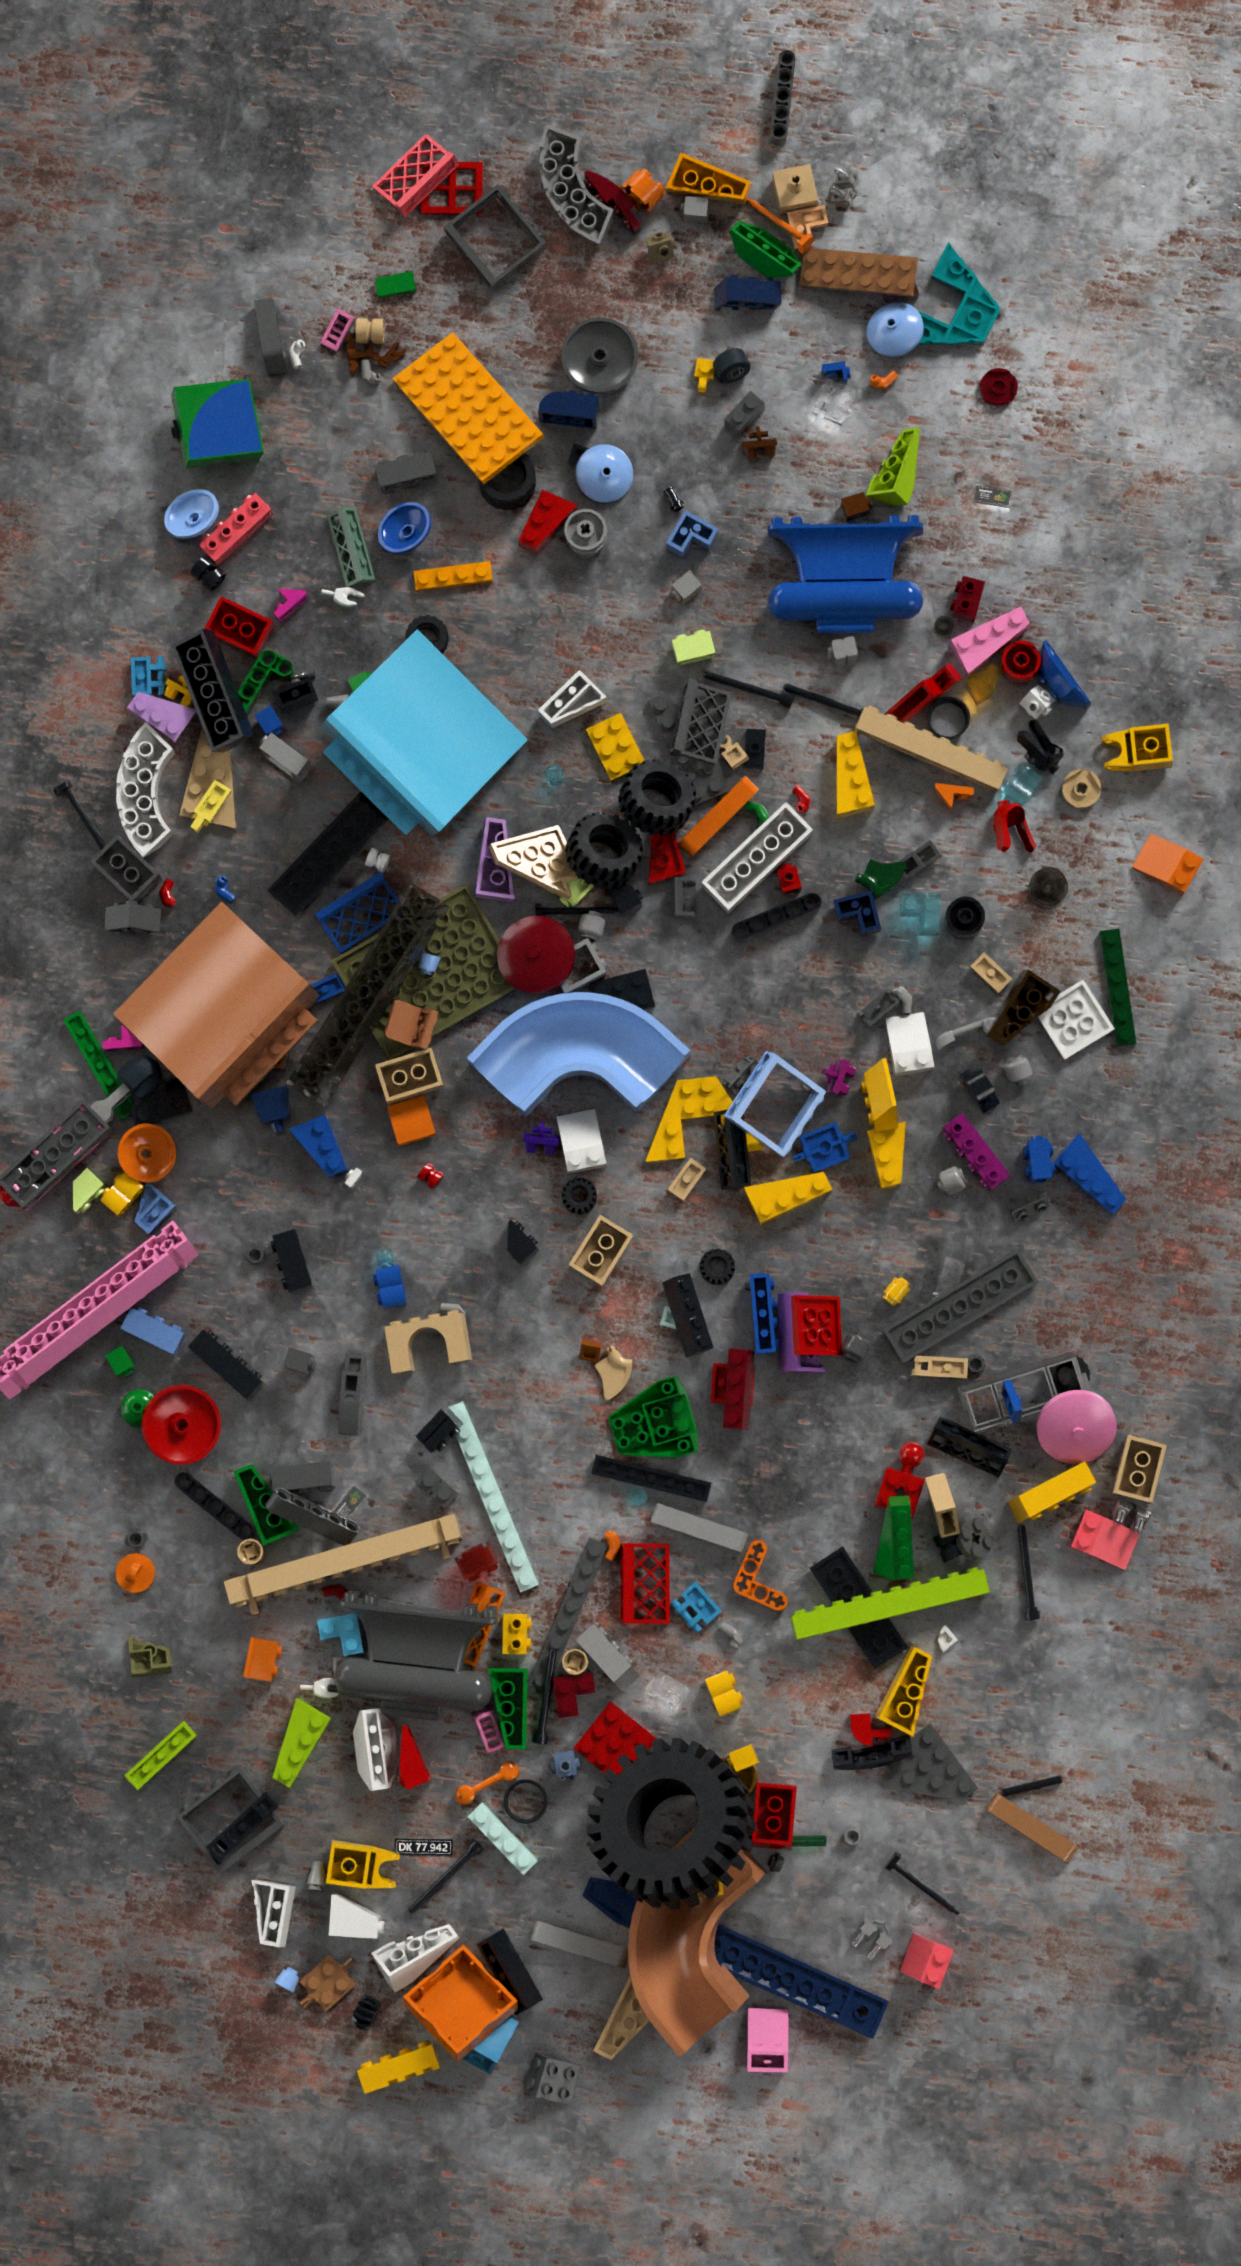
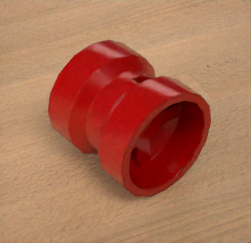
(430, 1176)

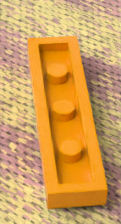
(453, 576)

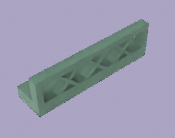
(353, 544)

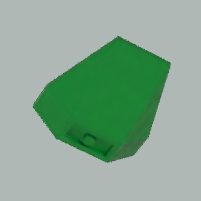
(656, 1422)

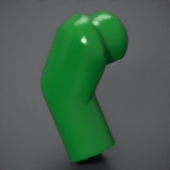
(760, 811)

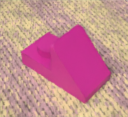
(293, 599)
(128, 1042)

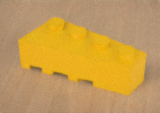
(1051, 1492)

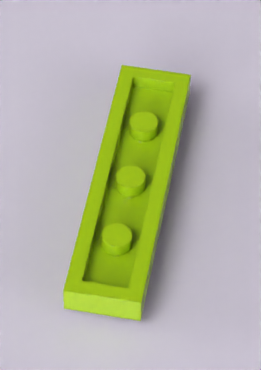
(160, 1755)

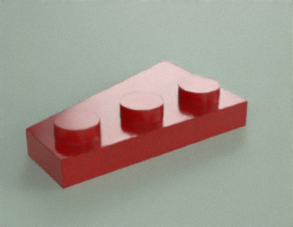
(665, 858)

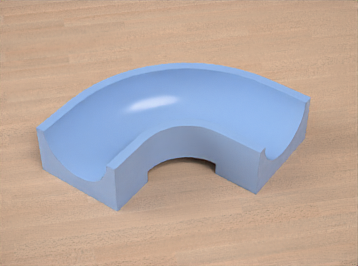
(577, 1037)

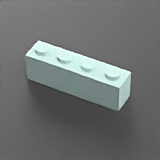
(503, 1838)

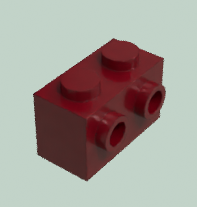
(968, 598)

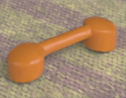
(508, 1771)

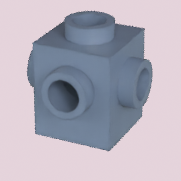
(560, 1758)

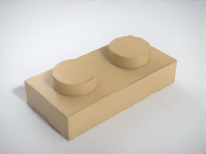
(991, 973)
(686, 1179)

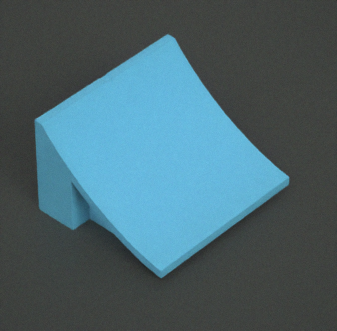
(419, 737)

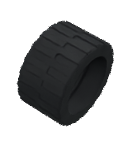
(518, 498)

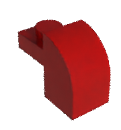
(862, 1732)

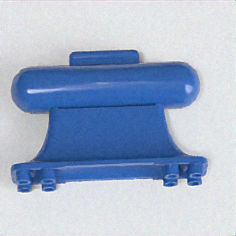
(845, 574)

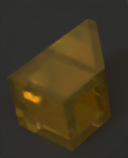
(983, 685)

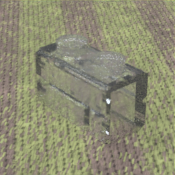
(666, 1689)

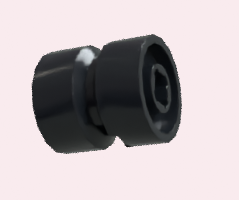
(207, 572)
(948, 1547)

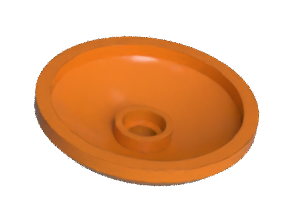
(160, 1152)

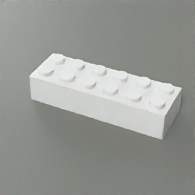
(757, 858)

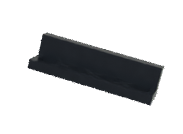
(735, 1149)
(971, 1443)

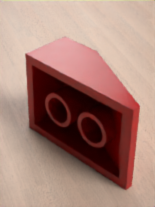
(412, 1765)

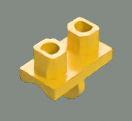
(174, 688)

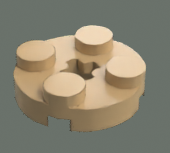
(1092, 790)

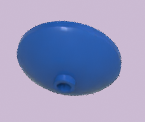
(404, 528)

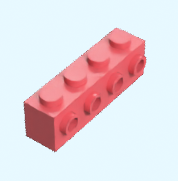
(235, 529)

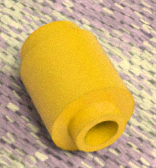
(896, 1291)

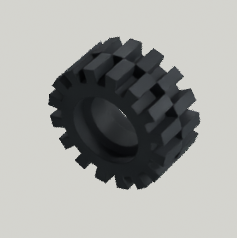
(567, 1195)
(717, 1278)

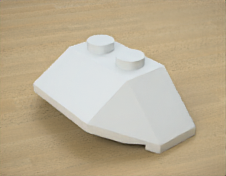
(376, 1749)

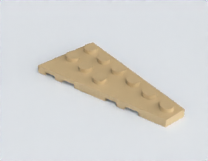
(205, 769)
(622, 2024)

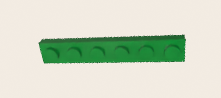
(97, 1060)

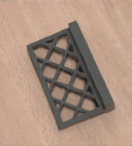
(684, 717)

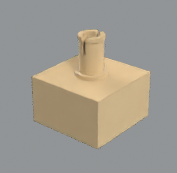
(795, 188)

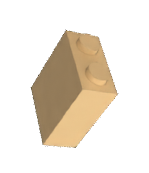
(942, 1505)

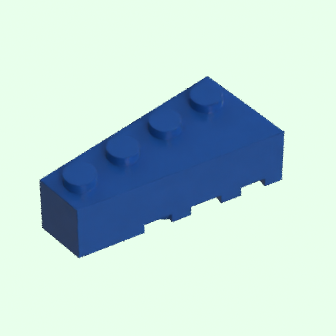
(1088, 1174)

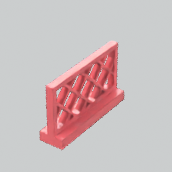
(424, 182)

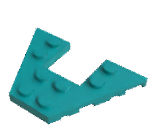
(975, 313)

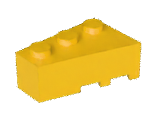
(887, 1154)

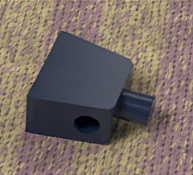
(273, 1107)

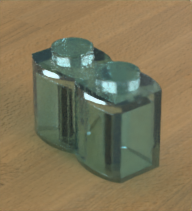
(1022, 785)

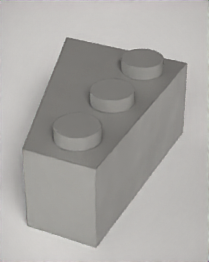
(608, 1657)

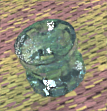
(554, 778)
(384, 1257)

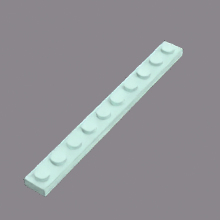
(493, 1501)

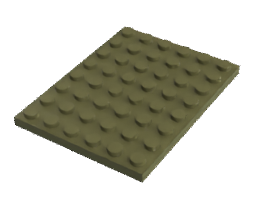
(464, 978)

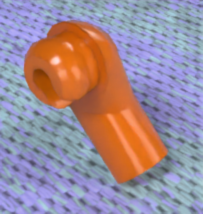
(883, 382)
(614, 1544)

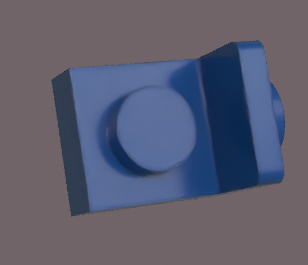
(832, 371)

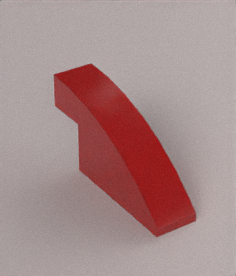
(925, 694)

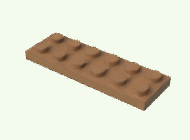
(859, 272)

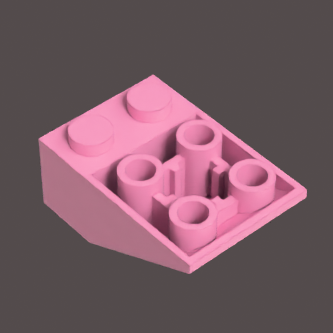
(767, 2040)

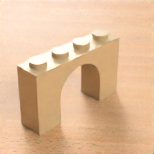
(401, 1336)

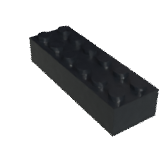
(213, 690)

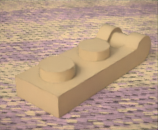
(940, 1367)

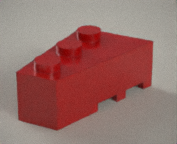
(545, 520)

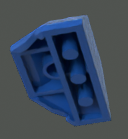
(1059, 680)

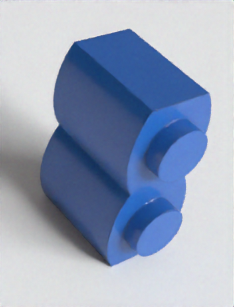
(390, 1287)

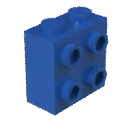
(1038, 1155)

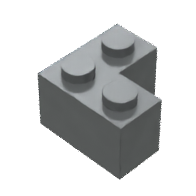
(132, 917)

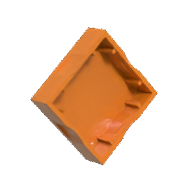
(460, 2003)

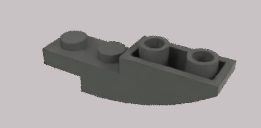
(351, 1394)

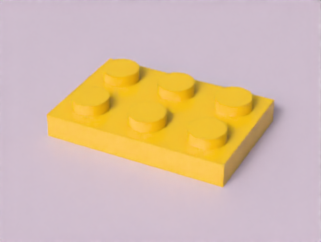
(615, 746)

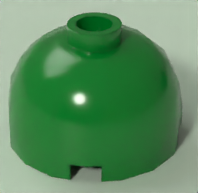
(134, 1405)

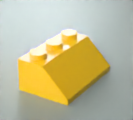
(880, 1097)

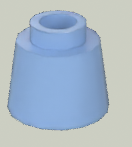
(428, 963)
(287, 1979)

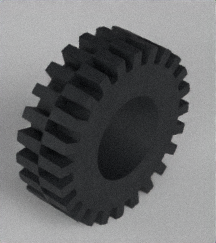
(703, 1856)

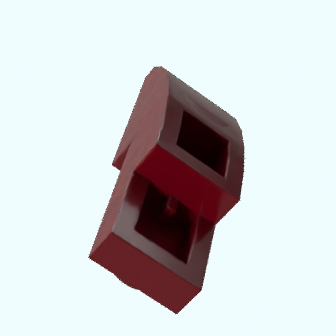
(610, 194)

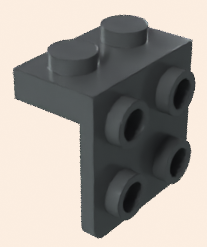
(552, 2079)

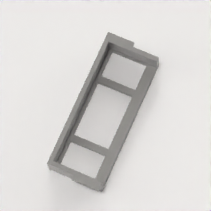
(1013, 1374)

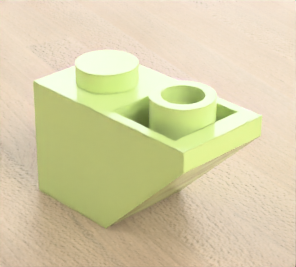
(85, 1189)

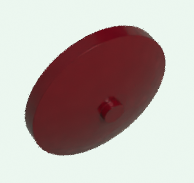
(536, 955)

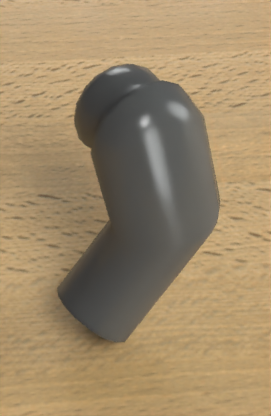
(301, 675)

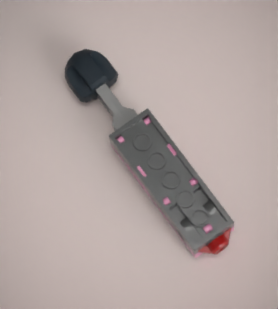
(73, 1137)

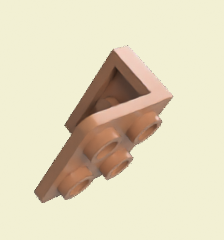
(410, 1024)

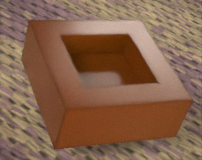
(590, 1350)

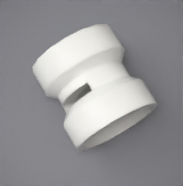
(377, 860)

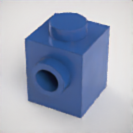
(269, 721)

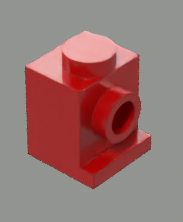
(792, 885)

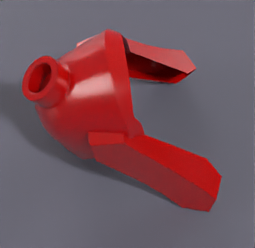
(1007, 816)

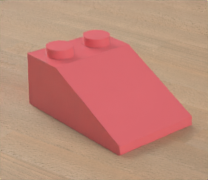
(1104, 1539)

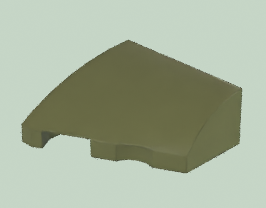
(148, 1659)

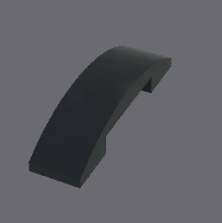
(872, 1757)
(242, 1827)

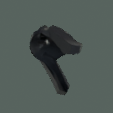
(1044, 755)

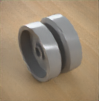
(585, 521)

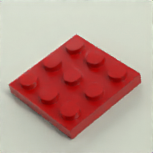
(816, 1325)
(611, 1737)

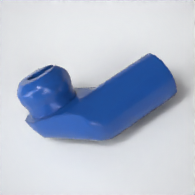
(221, 886)

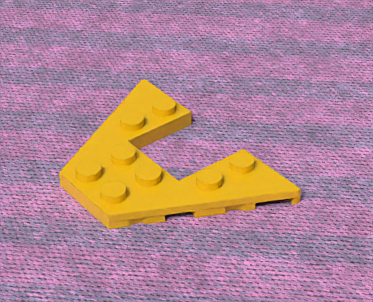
(690, 1100)

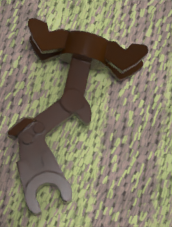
(391, 356)

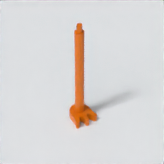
(805, 241)

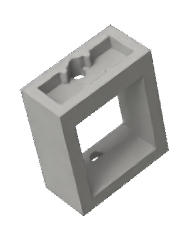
(284, 757)
(601, 964)

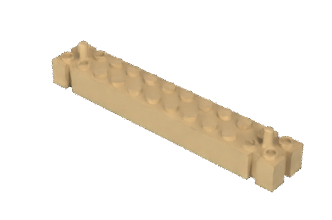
(335, 1562)

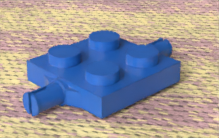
(824, 1147)

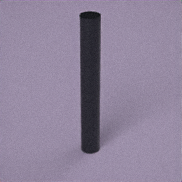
(1031, 1786)

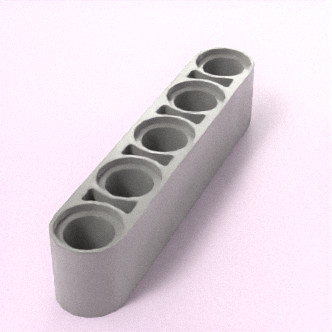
(699, 1527)
(580, 1944)

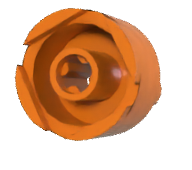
(643, 190)

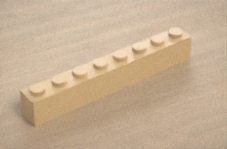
(931, 749)

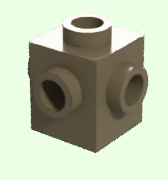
(660, 247)

